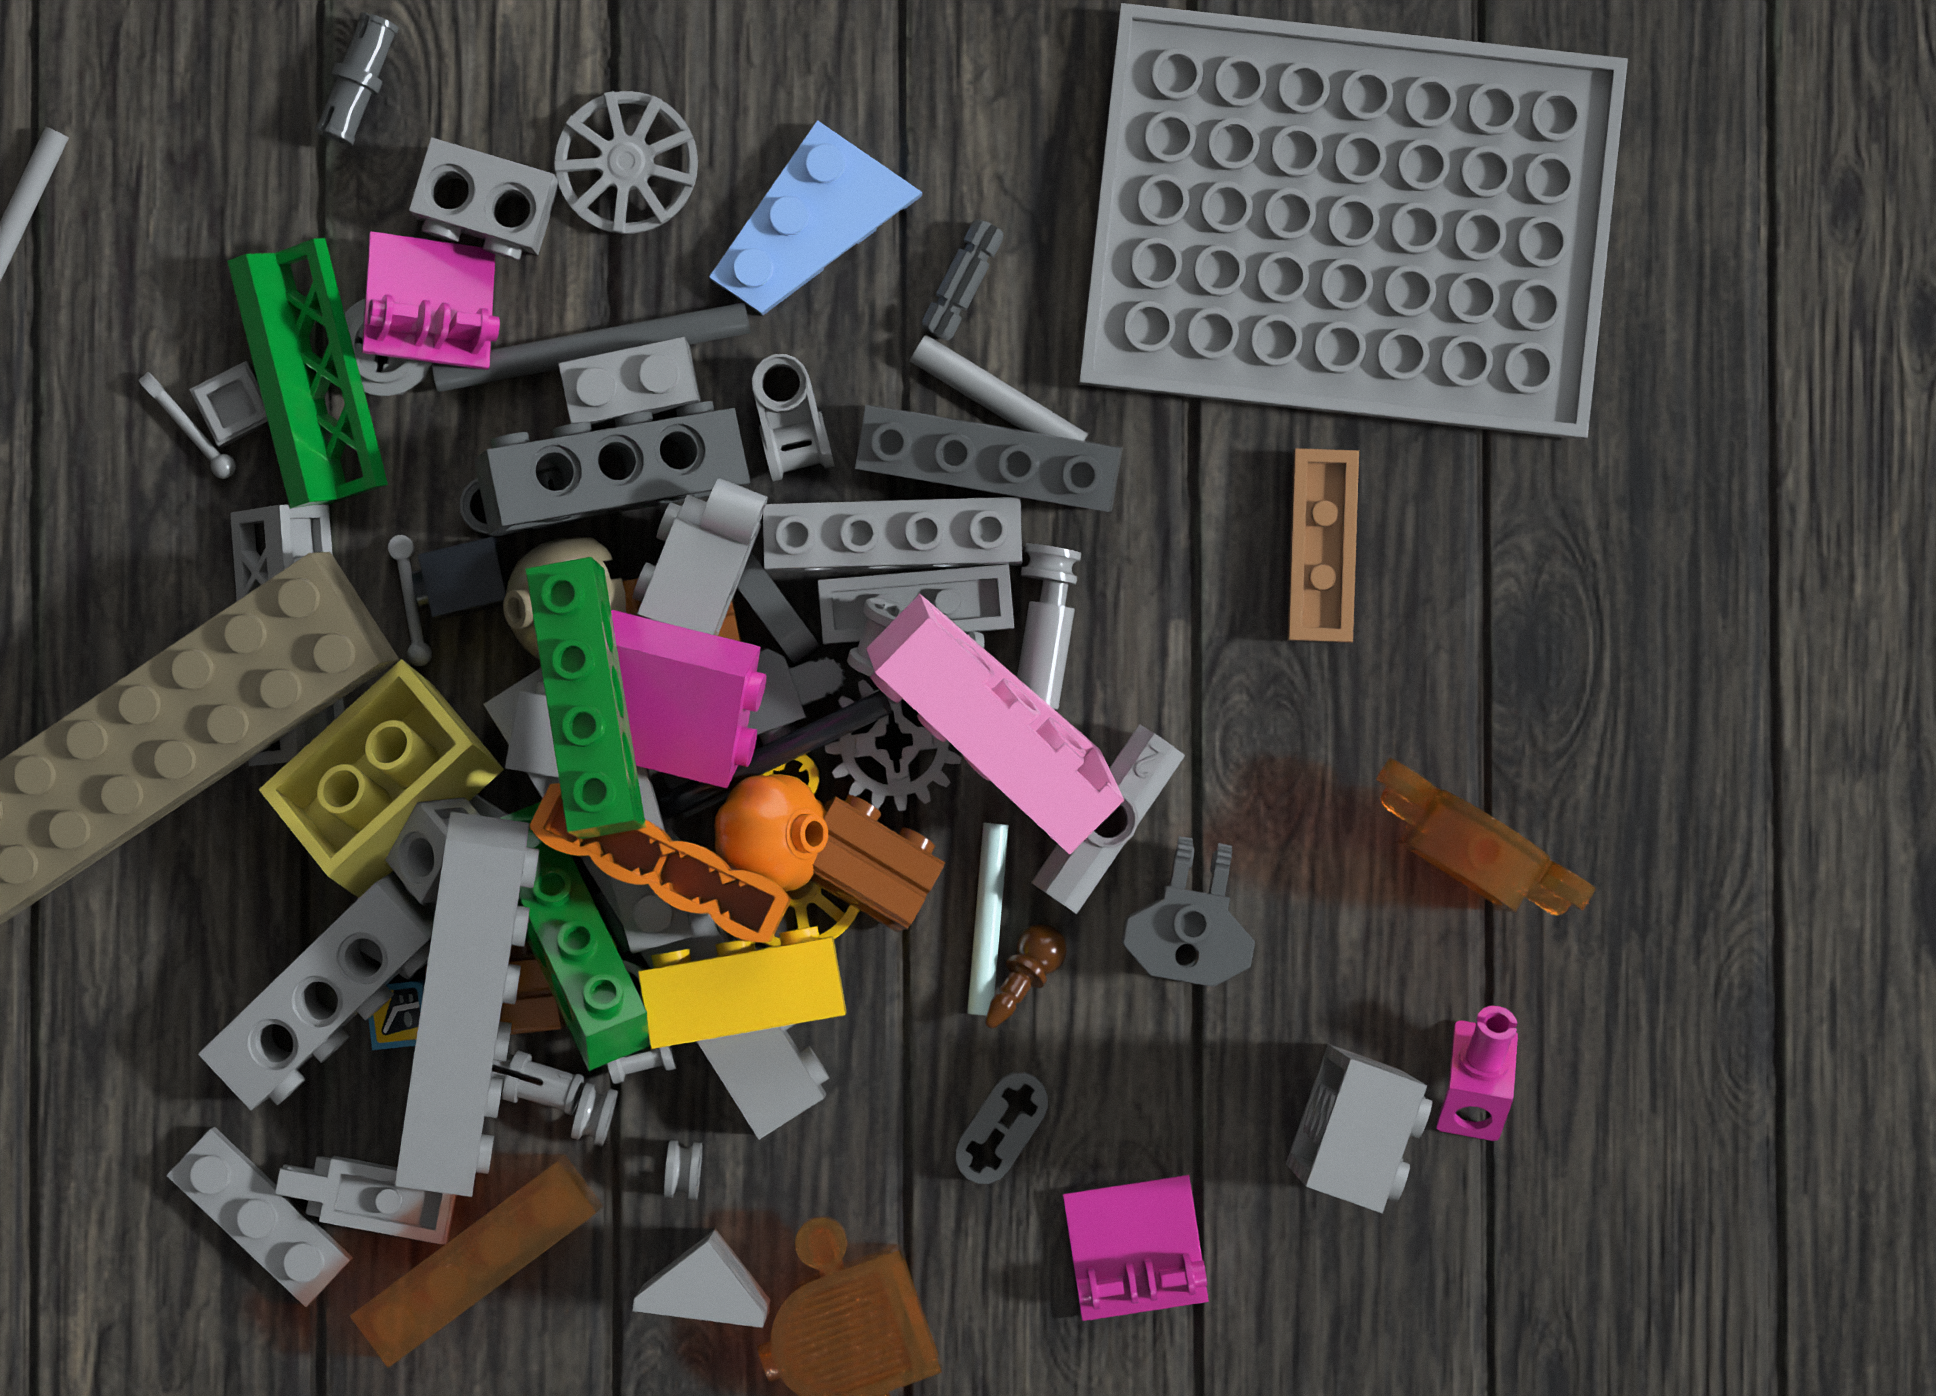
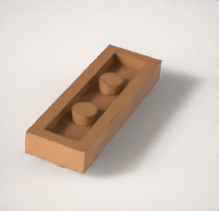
(1323, 545)

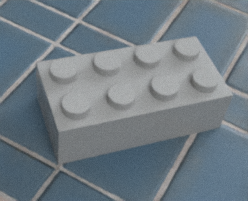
(1358, 1129)

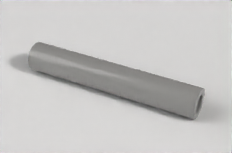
(990, 391)

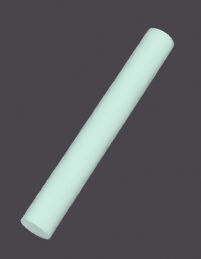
(987, 917)

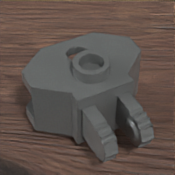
(1193, 919)

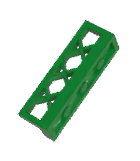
(297, 380)

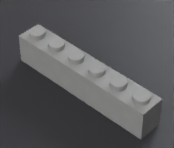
(463, 1003)

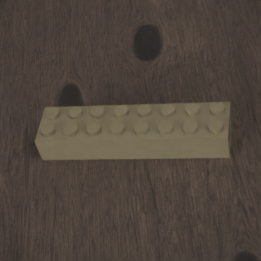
(181, 724)

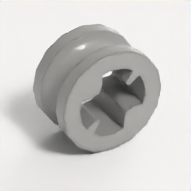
(1050, 563)
(594, 1114)
(683, 1169)

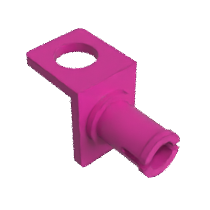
(1481, 1073)

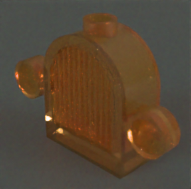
(1477, 846)
(851, 1324)

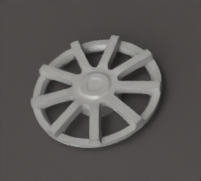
(626, 161)

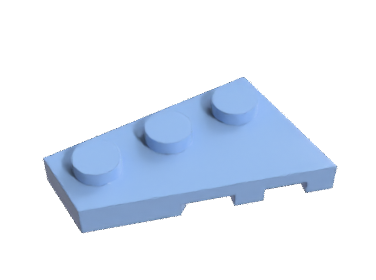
(809, 218)

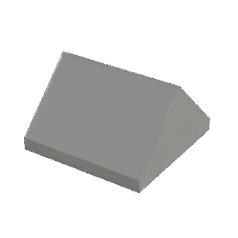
(706, 1285)

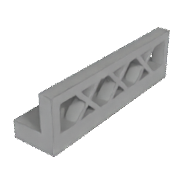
(288, 538)

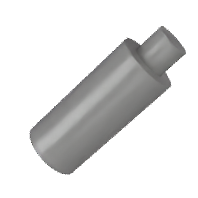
(1046, 643)

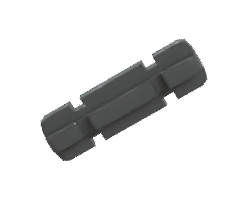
(962, 279)

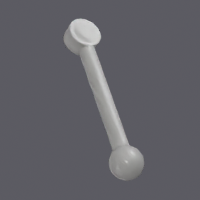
(221, 464)
(402, 550)

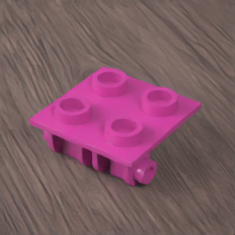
(429, 301)
(1135, 1247)

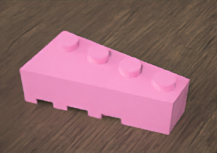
(995, 723)

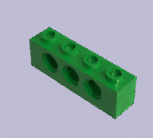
(585, 698)
(580, 957)

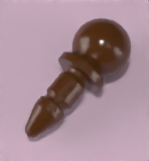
(1039, 952)

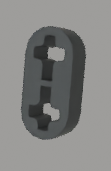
(776, 611)
(1014, 1136)

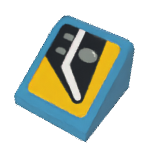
(398, 1019)

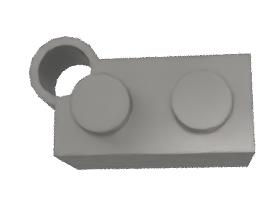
(701, 558)

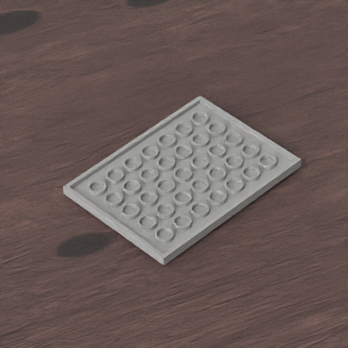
(1353, 221)

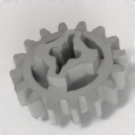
(899, 783)

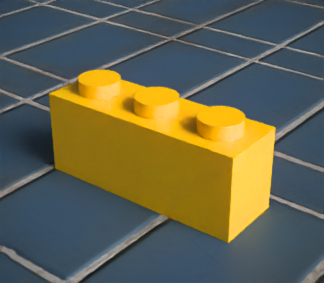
(741, 988)

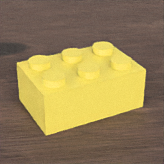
(369, 770)

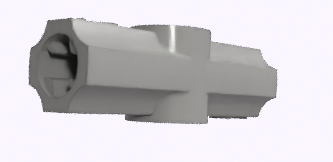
(1141, 774)

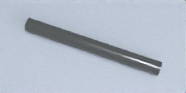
(547, 354)

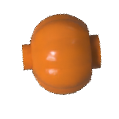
(772, 829)

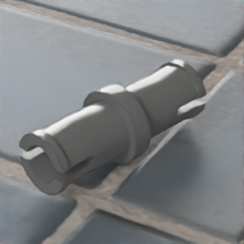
(356, 78)

